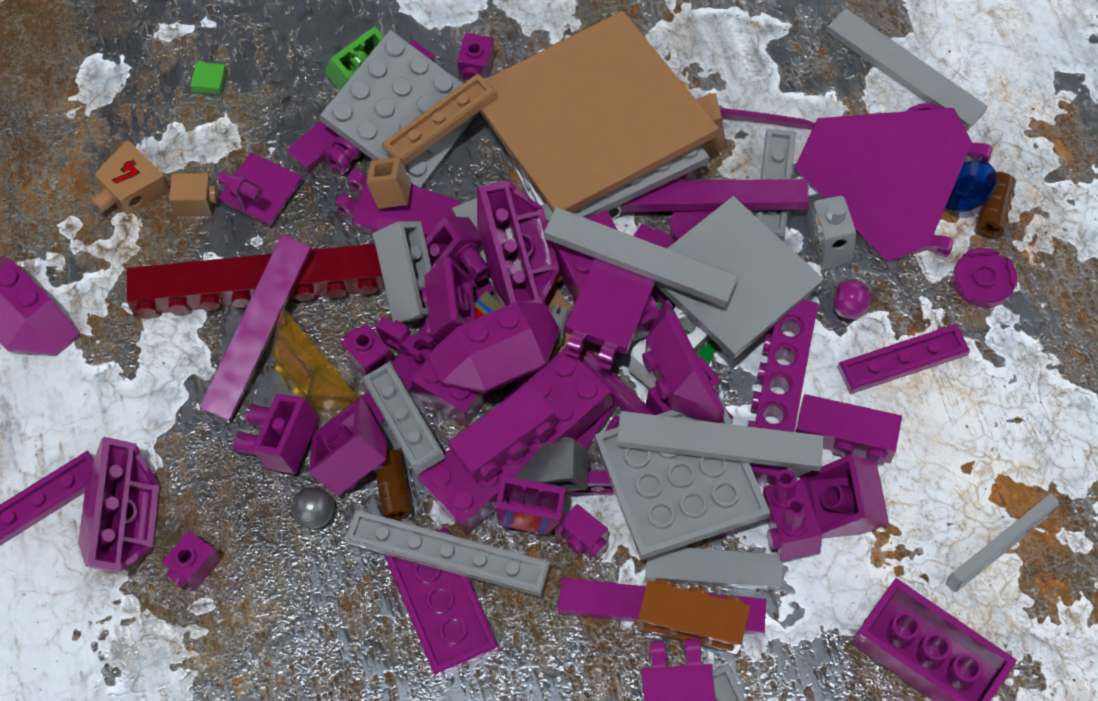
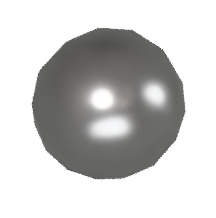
(312, 508)

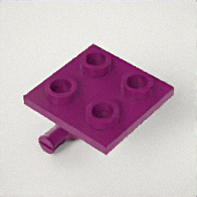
(259, 188)

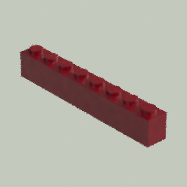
(233, 280)

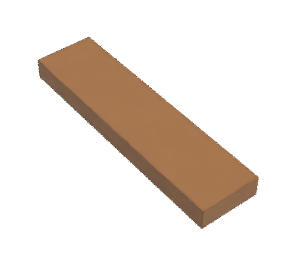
(440, 119)

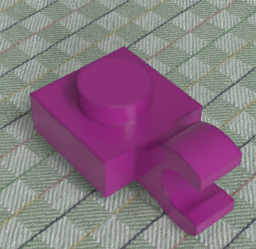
(398, 337)

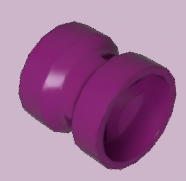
(341, 155)

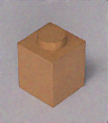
(388, 182)
(192, 194)

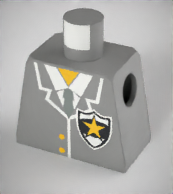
(831, 223)

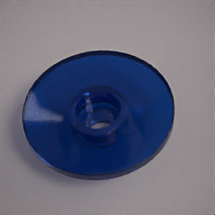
(973, 187)

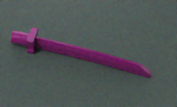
(766, 118)

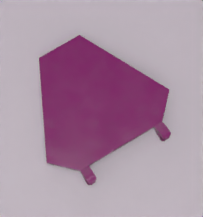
(891, 173)

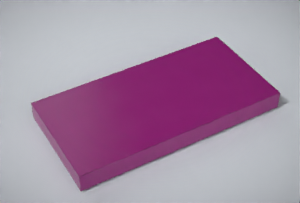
(443, 614)

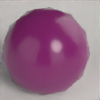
(852, 299)

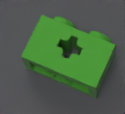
(349, 59)

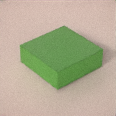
(208, 78)

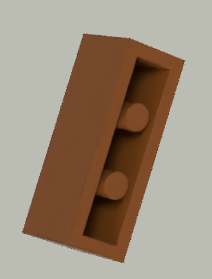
(693, 615)

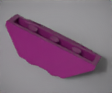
(514, 244)
(29, 316)
(496, 347)
(679, 370)
(117, 507)

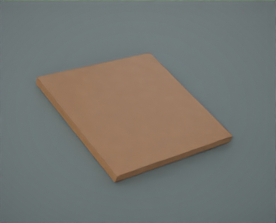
(594, 114)

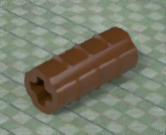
(995, 210)
(393, 487)

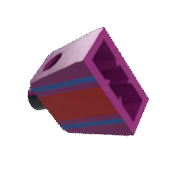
(529, 505)

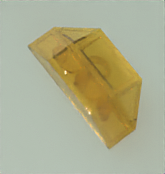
(308, 368)

